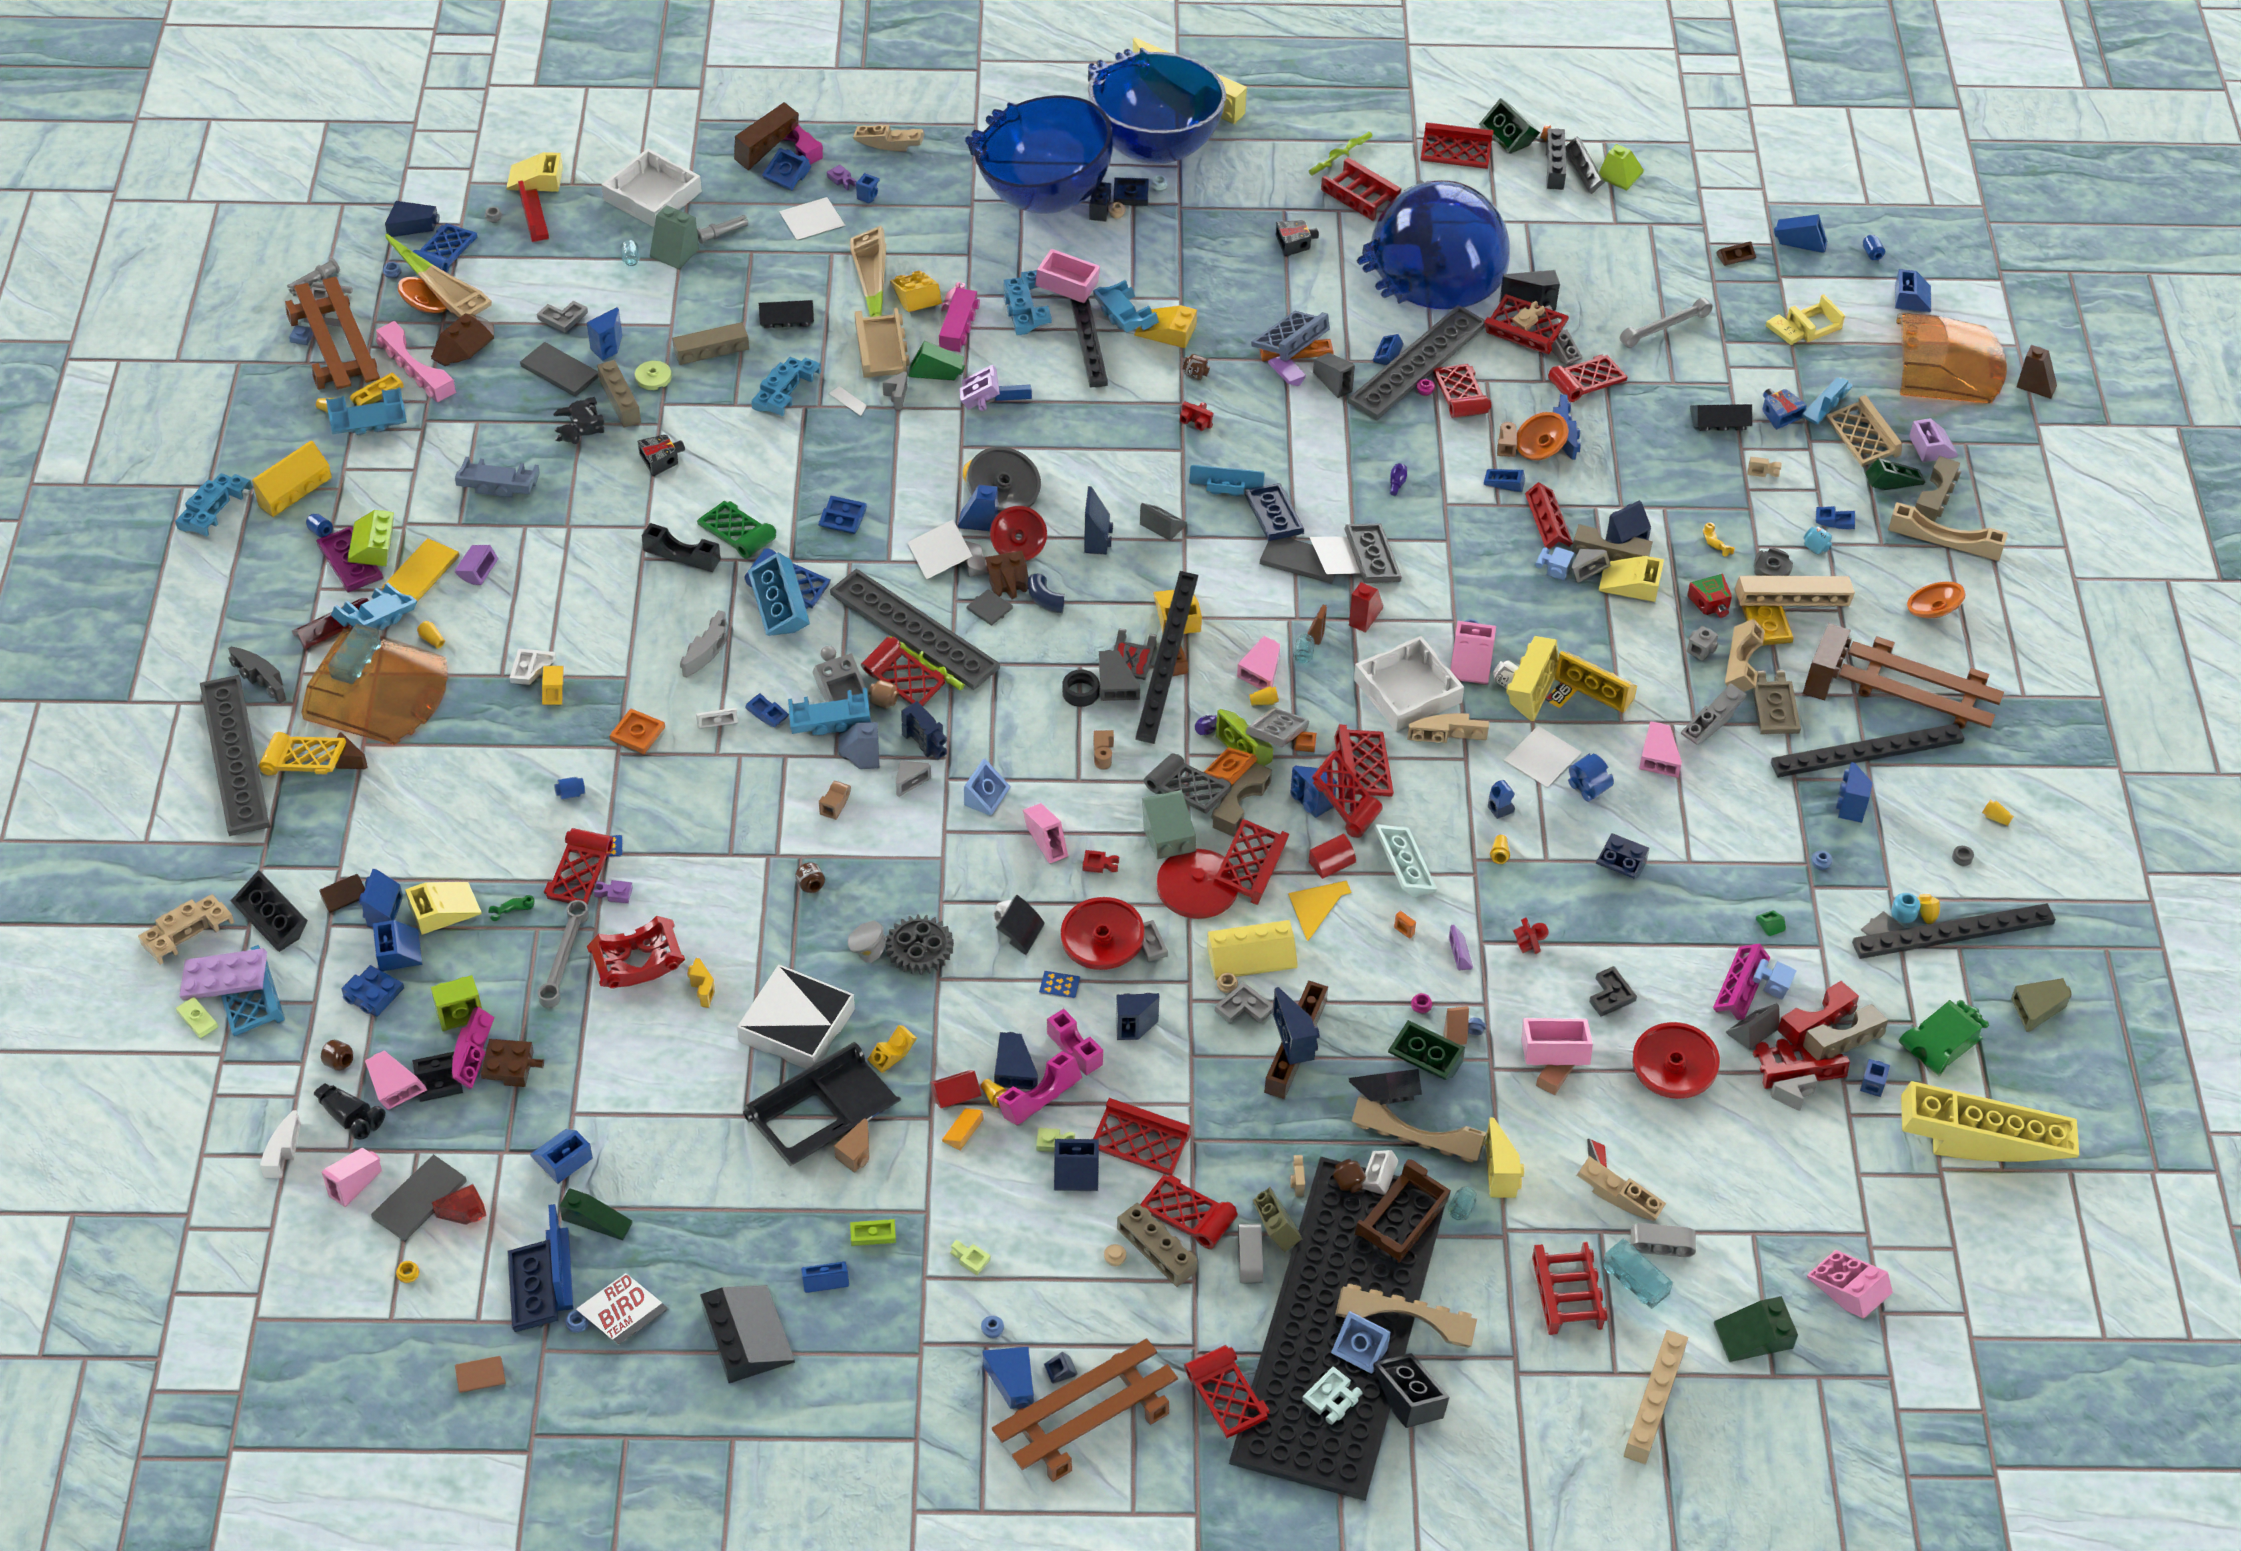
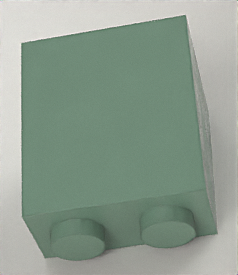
(674, 237)
(1168, 824)

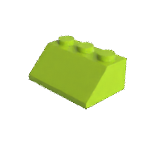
(372, 538)
(1232, 733)

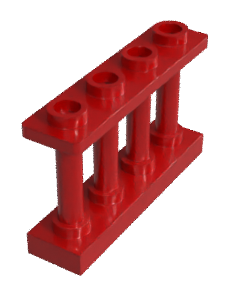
(1361, 176)
(1551, 1299)

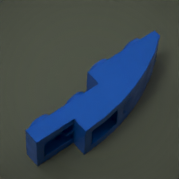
(1571, 445)

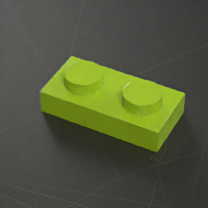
(872, 1232)

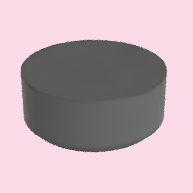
(1963, 855)

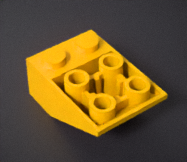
(916, 291)
(1163, 602)

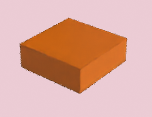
(1306, 742)
(1405, 924)

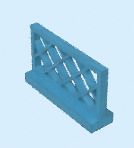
(269, 998)

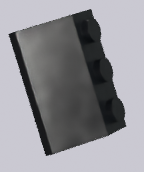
(786, 313)
(1721, 416)
(1390, 1086)

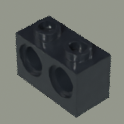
(1100, 202)

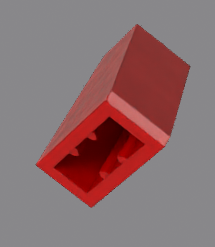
(1365, 607)

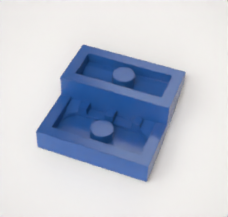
(843, 514)

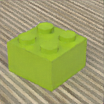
(455, 1001)

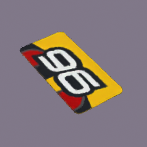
(1560, 695)

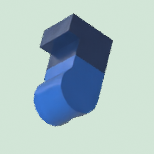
(1501, 797)

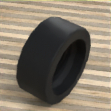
(1080, 699)

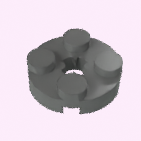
(1773, 555)

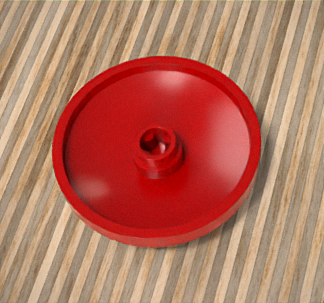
(1189, 887)
(1102, 933)
(1675, 1060)

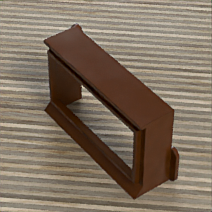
(1417, 1176)

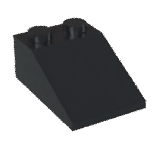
(1532, 287)
(1411, 1390)

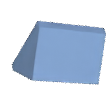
(985, 789)
(1361, 1342)

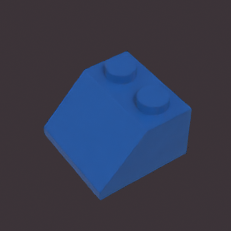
(605, 334)

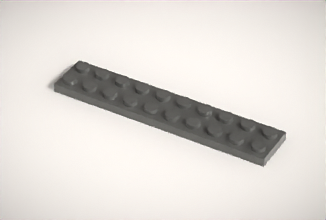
(1417, 362)
(915, 629)
(234, 755)

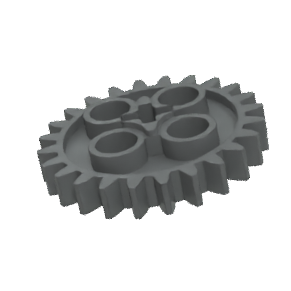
(919, 944)

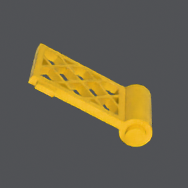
(280, 750)

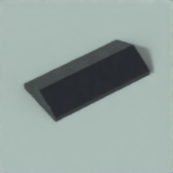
(270, 911)

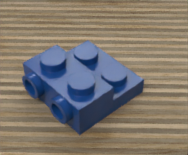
(787, 169)
(372, 990)

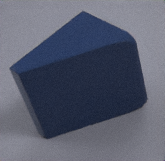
(1060, 1368)

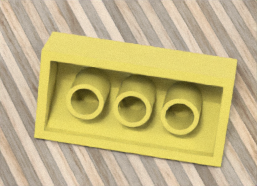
(1534, 676)
(1252, 949)

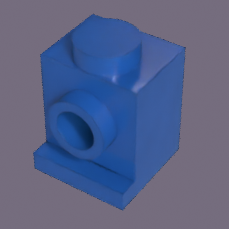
(867, 188)
(1875, 1077)

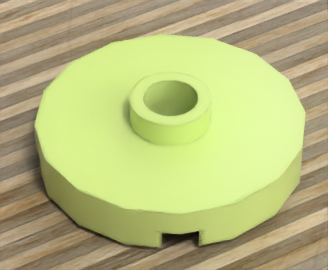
(653, 375)

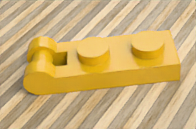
(373, 391)

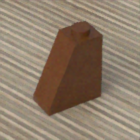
(2038, 373)

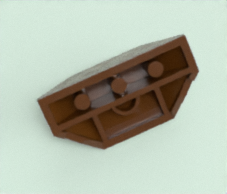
(463, 339)

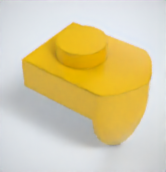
(1929, 908)

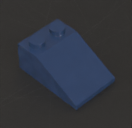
(1096, 525)
(1295, 1029)

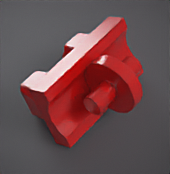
(1198, 414)
(1528, 937)

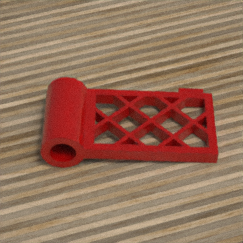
(1571, 384)
(1466, 404)
(886, 655)
(1361, 812)
(583, 843)
(1213, 1222)
(1216, 1365)

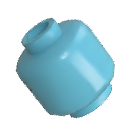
(1817, 540)
(1905, 908)

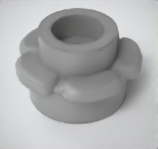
(493, 214)

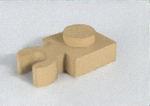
(1527, 318)
(1761, 467)
(1297, 1180)

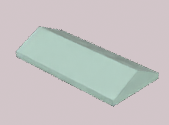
(1406, 860)

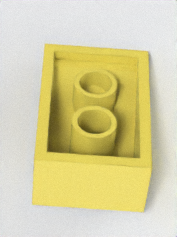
(1503, 1163)

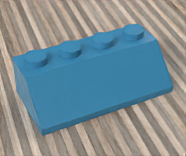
(778, 596)

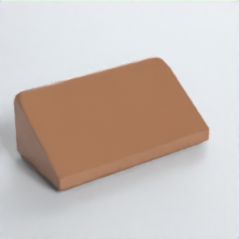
(480, 1374)

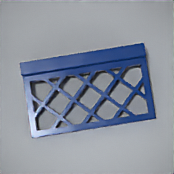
(560, 1261)

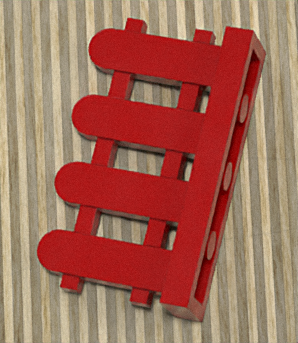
(1792, 1068)

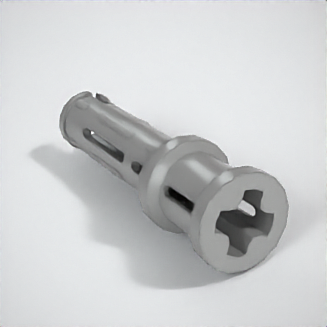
(715, 231)
(320, 272)

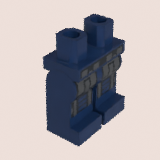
(924, 730)

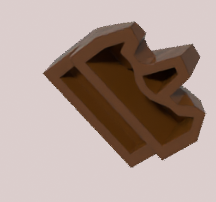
(1007, 573)

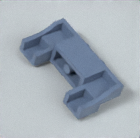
(496, 479)

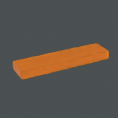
(1315, 349)

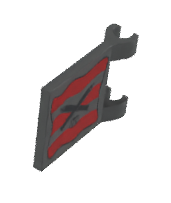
(1136, 656)

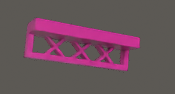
(1745, 988)

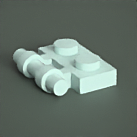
(1327, 1390)

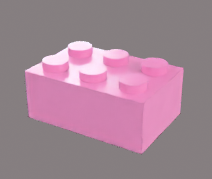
(1067, 275)
(1556, 1041)

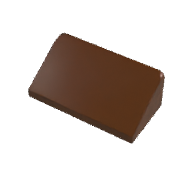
(1736, 253)
(342, 893)

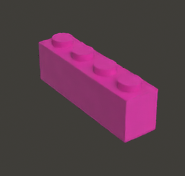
(958, 319)

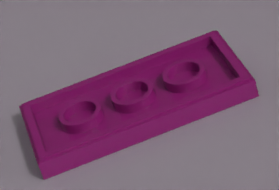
(336, 551)

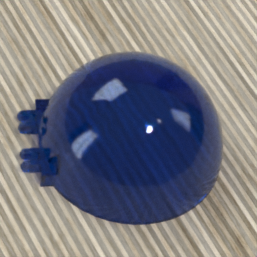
(1157, 103)
(1044, 152)
(1439, 246)

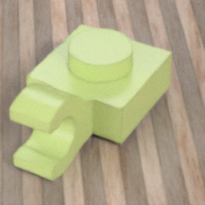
(971, 1258)

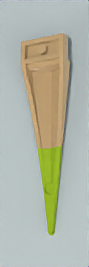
(869, 257)
(452, 292)

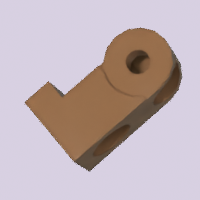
(1507, 440)
(1102, 753)
(835, 799)

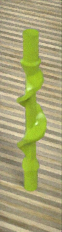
(1335, 153)
(948, 678)

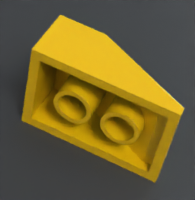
(1174, 326)

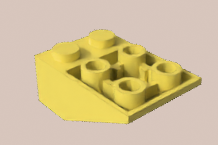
(538, 172)
(1633, 577)
(441, 904)

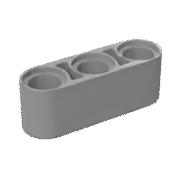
(1663, 1240)
(1250, 1253)

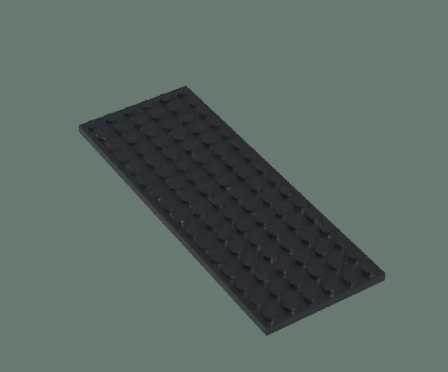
(1303, 1330)

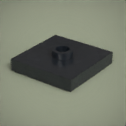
(1131, 191)

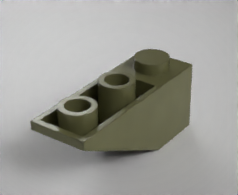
(1276, 1220)

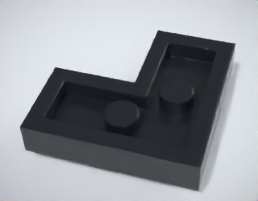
(1615, 994)

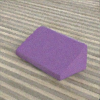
(1288, 370)
(1459, 949)

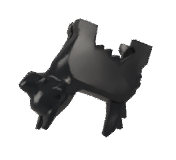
(583, 419)

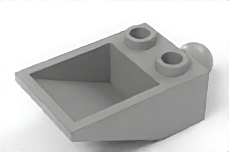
(841, 679)

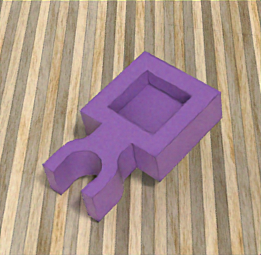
(840, 175)
(616, 892)

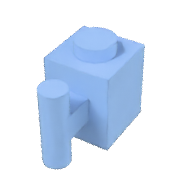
(1558, 563)
(1777, 979)

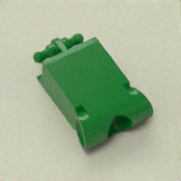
(1945, 1035)

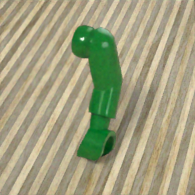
(523, 903)

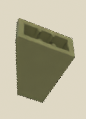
(2040, 1001)

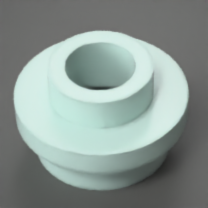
(1159, 182)

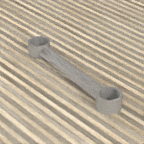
(1700, 308)
(563, 954)

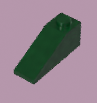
(1892, 475)
(593, 1214)

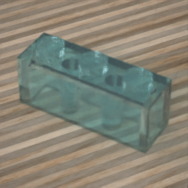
(354, 653)
(1637, 1273)

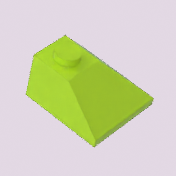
(1621, 167)

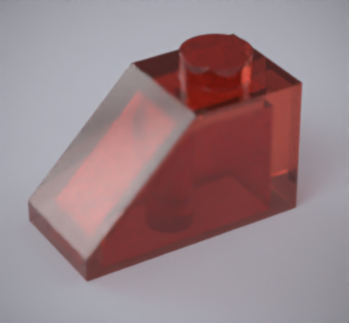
(460, 1206)

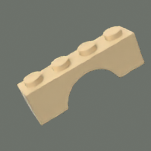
(1745, 641)

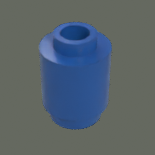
(1873, 247)
(319, 525)
(569, 787)

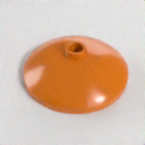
(419, 295)
(1542, 436)
(1936, 600)

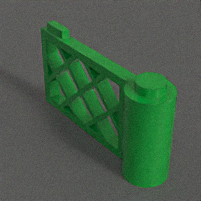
(750, 540)

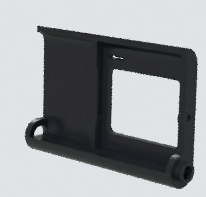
(841, 1083)

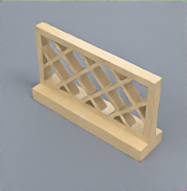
(1879, 428)

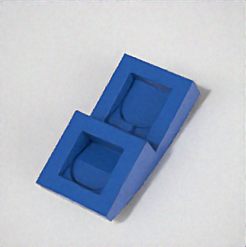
(1835, 519)
(766, 711)

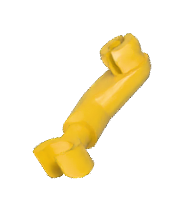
(1711, 539)

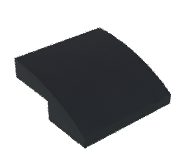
(1020, 924)
(437, 1076)

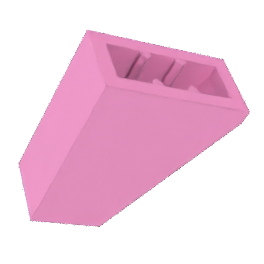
(1260, 663)
(1660, 751)
(1046, 831)
(392, 1080)
(351, 1175)

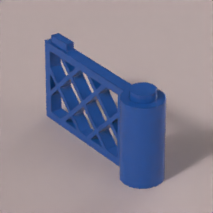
(436, 258)
(810, 577)

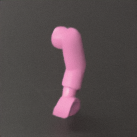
(949, 295)

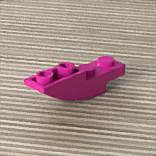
(469, 1047)

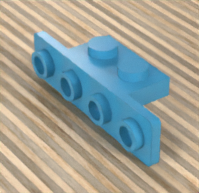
(1827, 400)
(1226, 480)

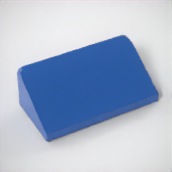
(1388, 349)
(1014, 392)
(825, 1277)

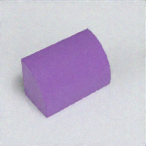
(476, 564)

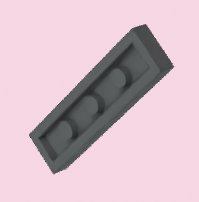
(1584, 165)

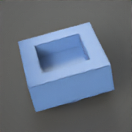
(301, 335)

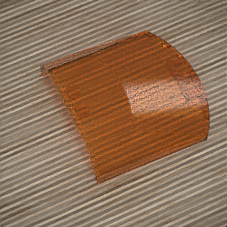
(1950, 359)
(388, 699)

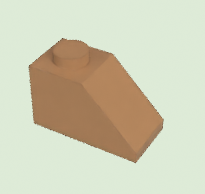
(854, 1147)

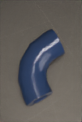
(1043, 596)

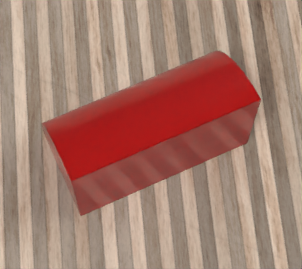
(1332, 856)
(956, 1088)

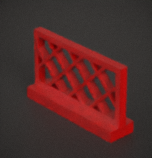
(1457, 135)
(1504, 329)
(1346, 747)
(1265, 870)
(1149, 1121)

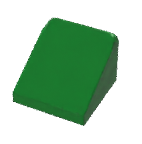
(1771, 922)

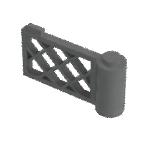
(1169, 773)

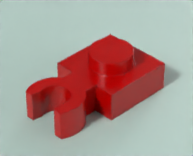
(1097, 861)

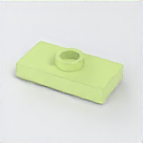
(197, 1017)

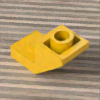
(552, 685)
(702, 980)
(889, 1053)

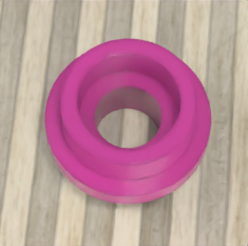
(1425, 387)
(1424, 999)

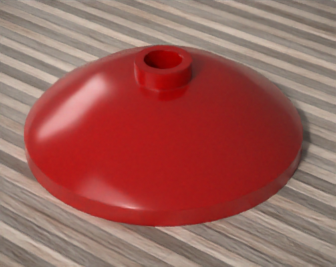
(1020, 521)

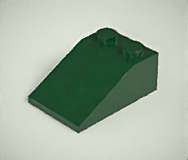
(1757, 1330)

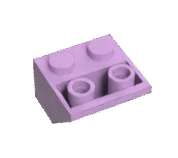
(1931, 440)

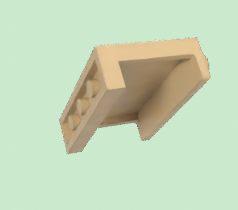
(881, 344)

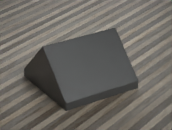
(1160, 521)
(1756, 1026)

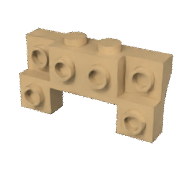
(183, 924)

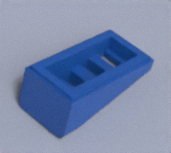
(1515, 482)

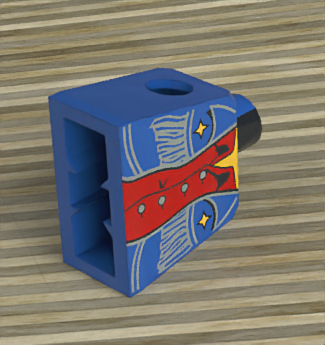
(1782, 407)

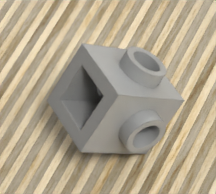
(1702, 643)

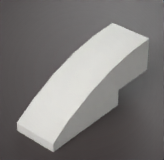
(281, 1146)

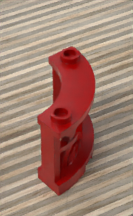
(627, 975)

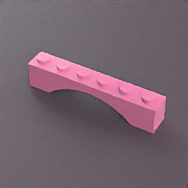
(432, 380)

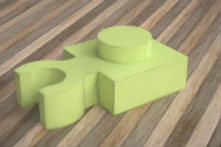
(1047, 1136)

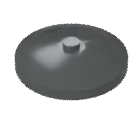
(1009, 471)

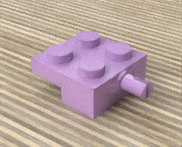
(979, 388)

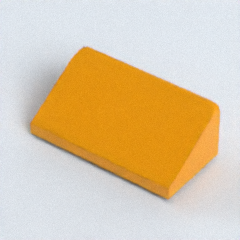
(963, 1128)

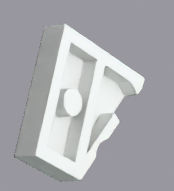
(529, 665)

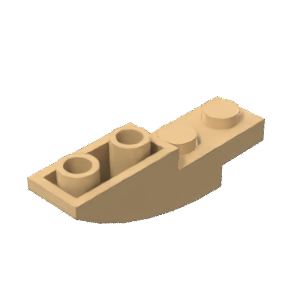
(884, 138)
(1442, 726)
(1621, 1193)

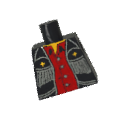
(1294, 236)
(659, 453)

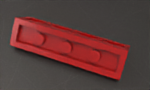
(533, 213)
(1548, 516)

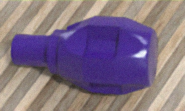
(1397, 477)
(1206, 724)

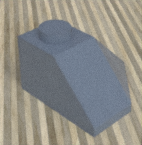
(861, 745)

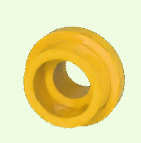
(407, 1266)

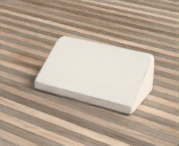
(717, 718)
(1380, 1171)

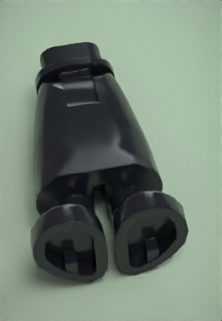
(350, 1111)

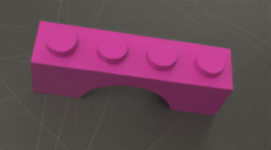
(806, 144)
(1059, 1075)

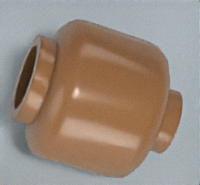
(883, 694)

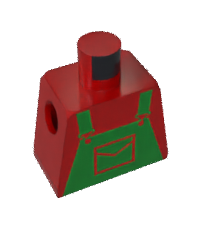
(1711, 595)

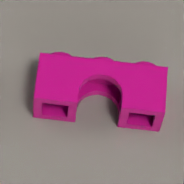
(1064, 1032)

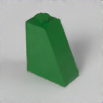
(936, 363)

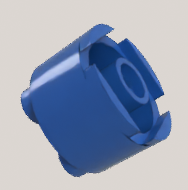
(1590, 776)

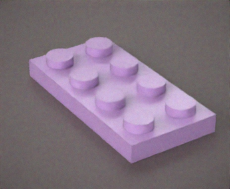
(223, 974)

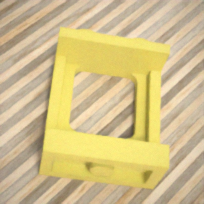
(1800, 318)

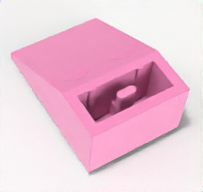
(1473, 652)
(1852, 1283)

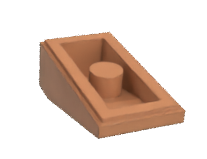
(1457, 1024)
(1553, 1077)

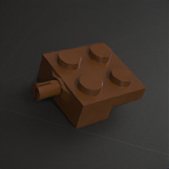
(509, 1062)

